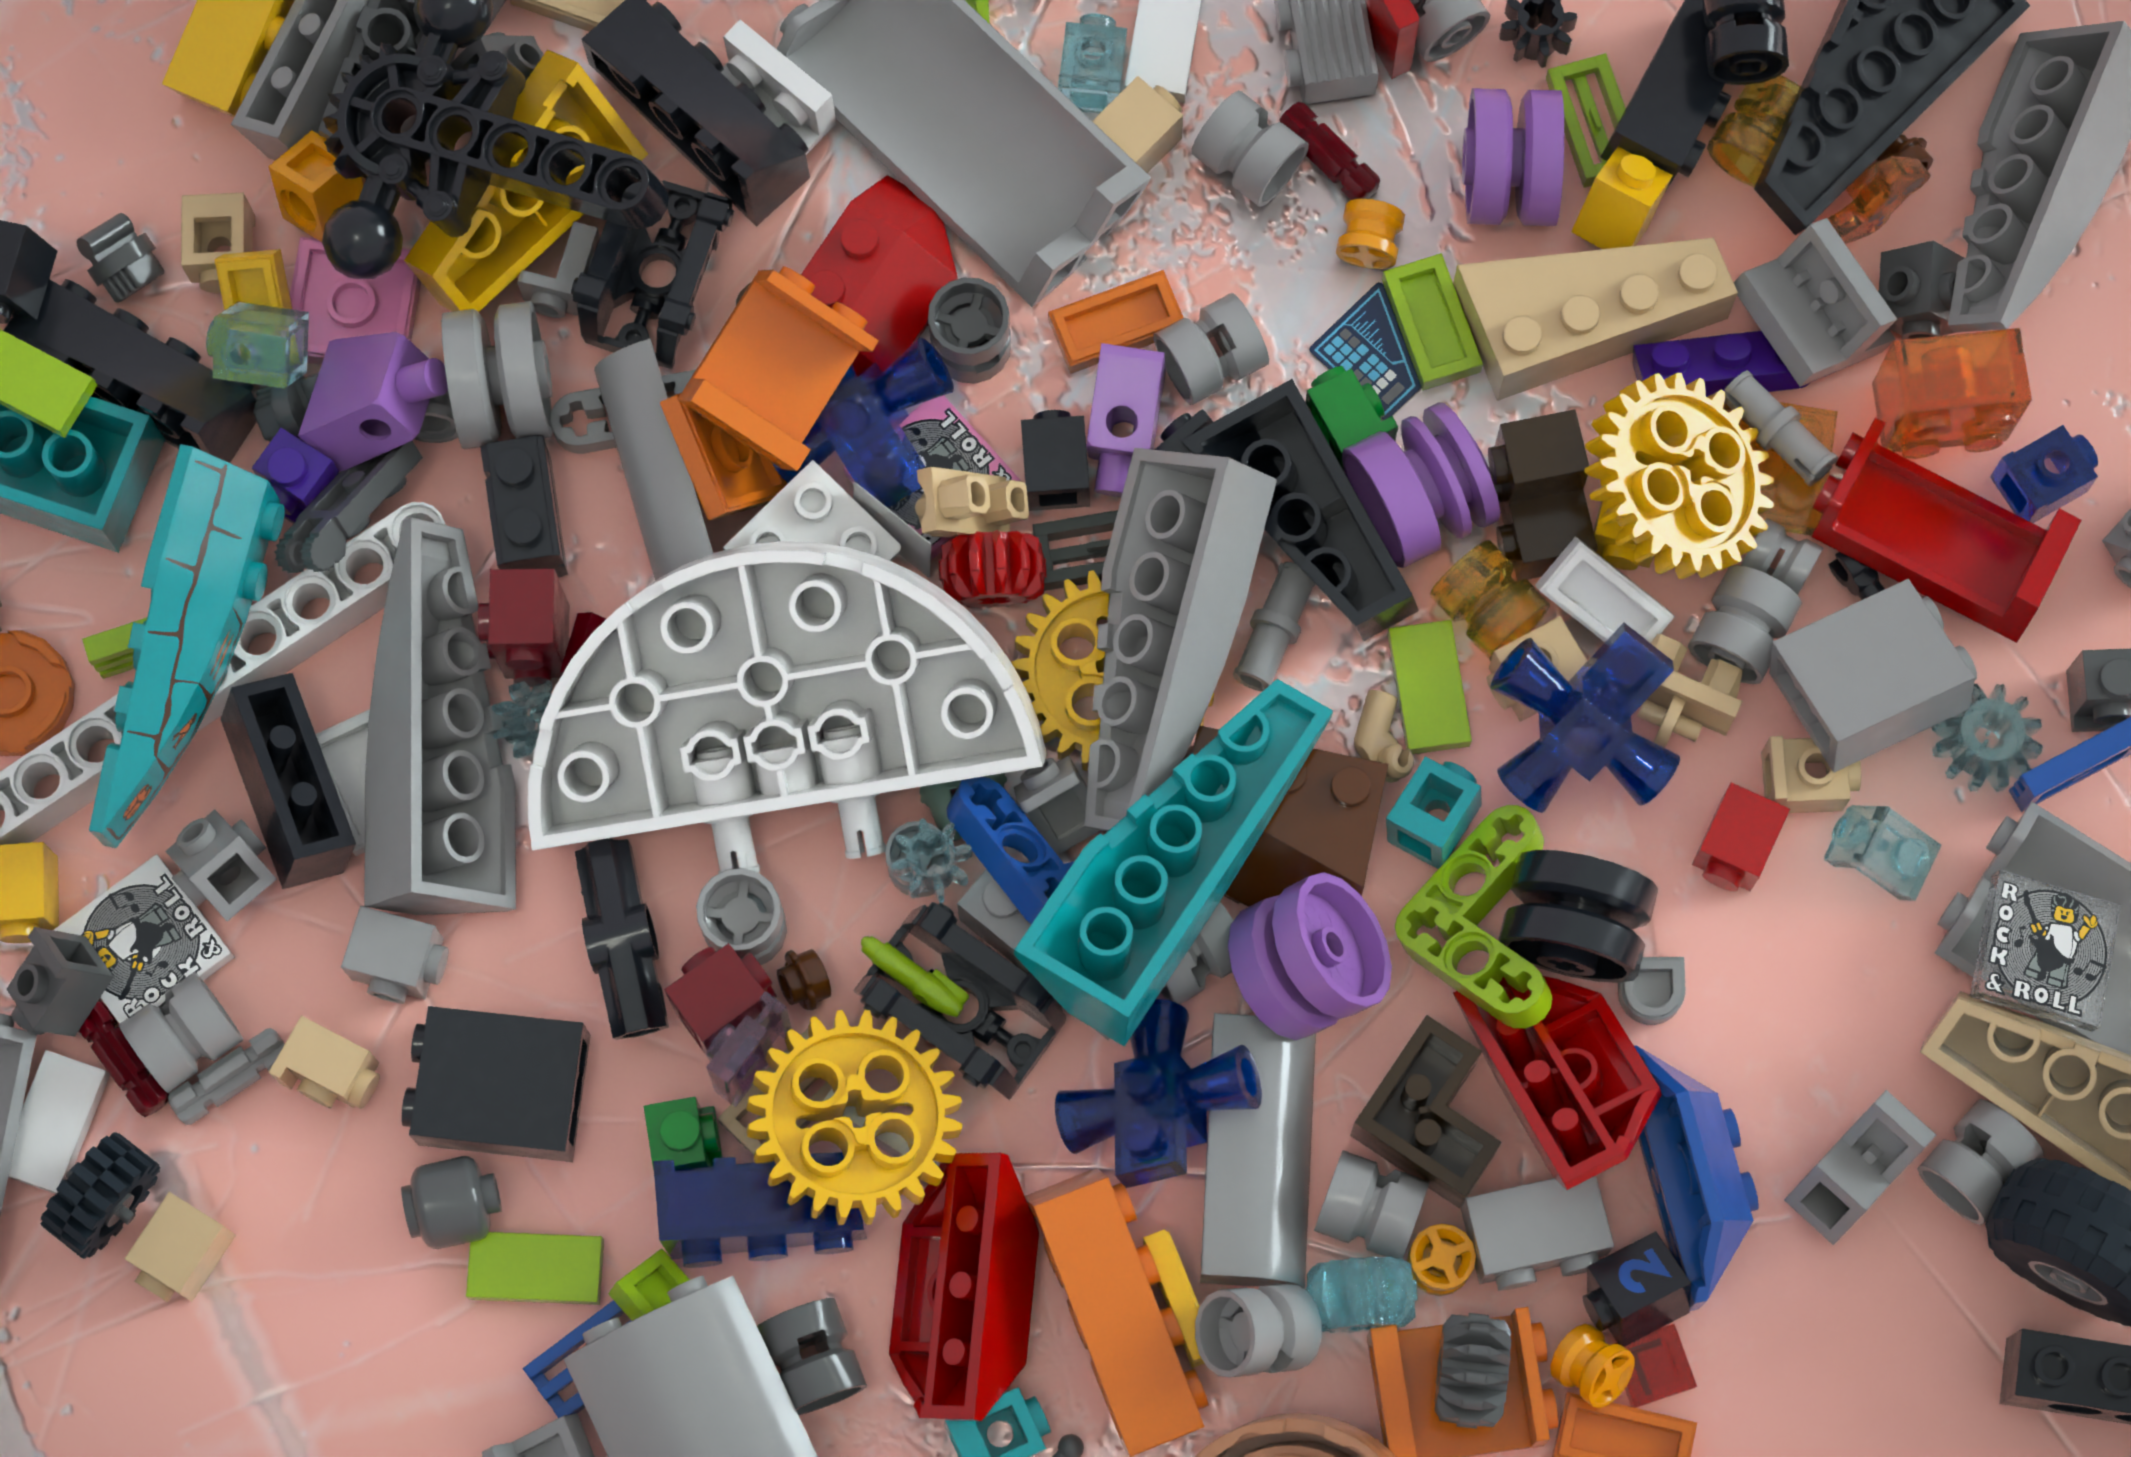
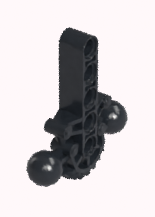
(364, 235)

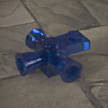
(866, 419)
(1586, 719)
(1157, 1100)

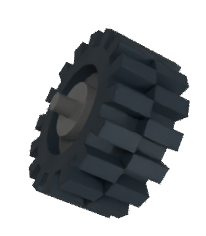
(100, 1195)

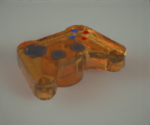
(1878, 195)

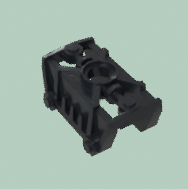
(625, 252)
(990, 979)

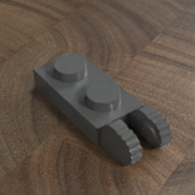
(343, 510)

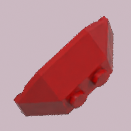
(886, 265)
(1569, 1079)
(964, 1289)

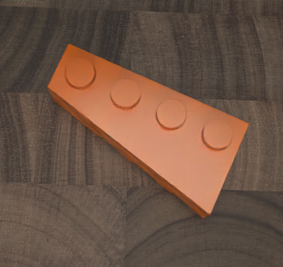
(1117, 1311)

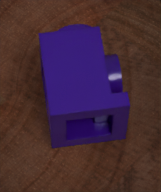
(294, 472)

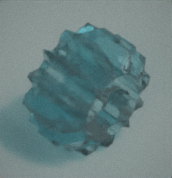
(1975, 758)
(1363, 1293)

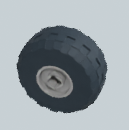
(2067, 1235)

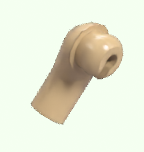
(1375, 741)

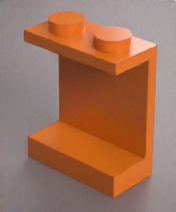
(776, 365)
(1406, 1386)

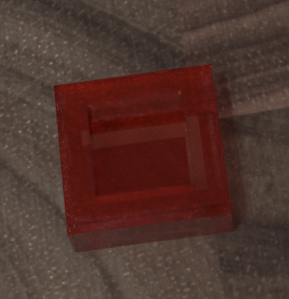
(1659, 1368)

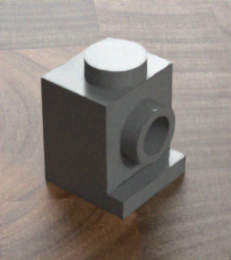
(2099, 689)
(57, 983)

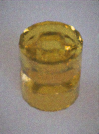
(1748, 135)
(1488, 598)

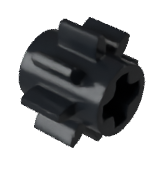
(1547, 38)

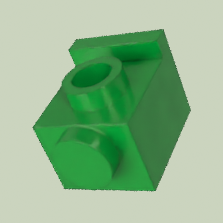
(1346, 410)
(683, 1133)

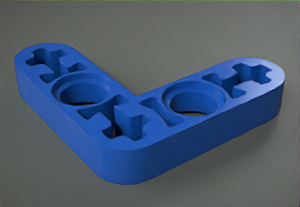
(993, 820)

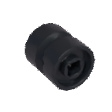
(1745, 40)

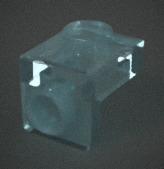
(1883, 849)

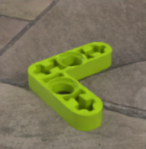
(1459, 916)

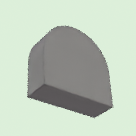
(1655, 991)

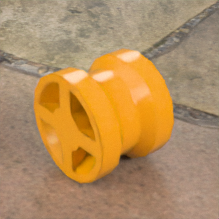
(1370, 234)
(1446, 1244)
(1592, 1365)

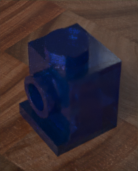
(2035, 490)

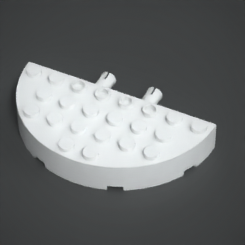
(773, 689)

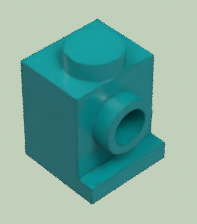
(1432, 788)
(1021, 1415)

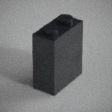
(497, 1083)

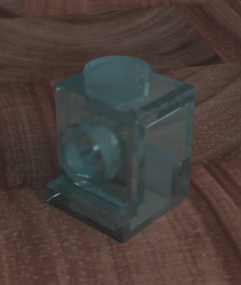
(1090, 82)

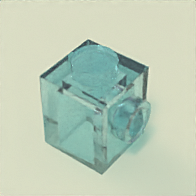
(259, 344)

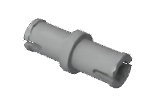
(1779, 428)
(1274, 627)

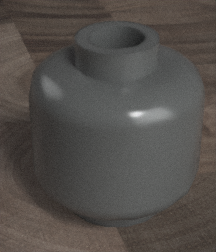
(450, 1202)

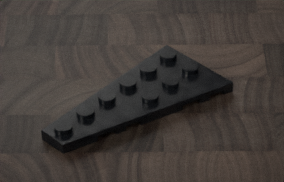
(1866, 88)

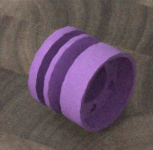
(1432, 479)

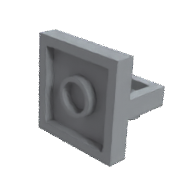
(1817, 305)

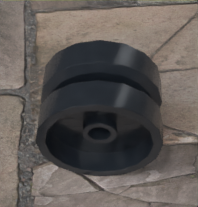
(1578, 915)

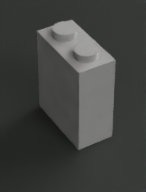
(1873, 674)

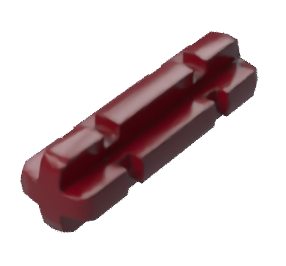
(1331, 153)
(122, 1061)

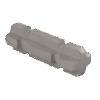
(226, 1077)

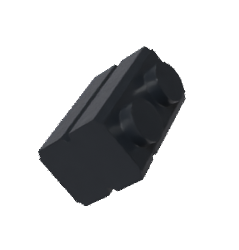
(523, 505)

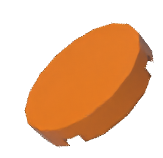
(33, 692)

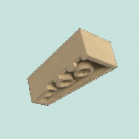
(1585, 308)
(2044, 1077)

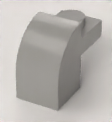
(1860, 1167)

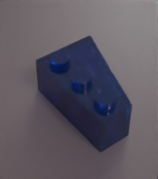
(737, 1211)

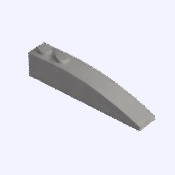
(2044, 167)
(1175, 602)
(433, 770)

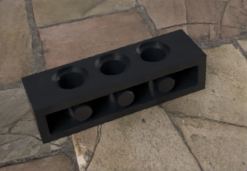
(2067, 1375)

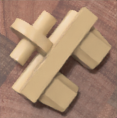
(968, 502)
(1688, 705)

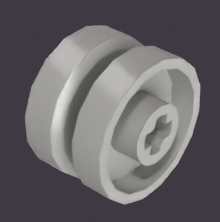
(490, 376)

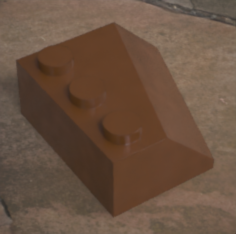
(1318, 827)

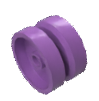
(1508, 157)
(1309, 956)

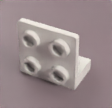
(779, 83)
(817, 511)

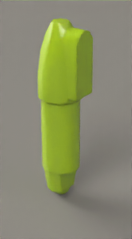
(930, 988)

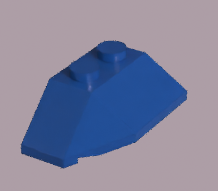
(1696, 1176)

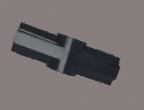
(621, 938)

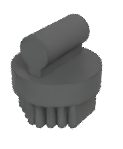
(119, 257)
(283, 407)

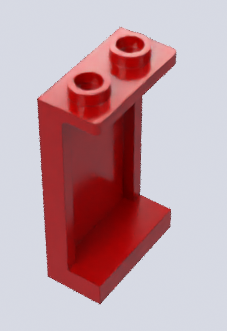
(1940, 536)

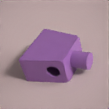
(1128, 391)
(370, 397)

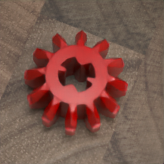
(993, 568)

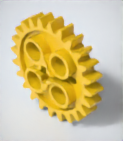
(1679, 476)
(1058, 681)
(865, 1174)

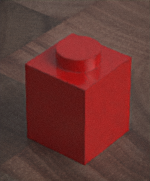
(1739, 839)

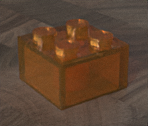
(1952, 392)

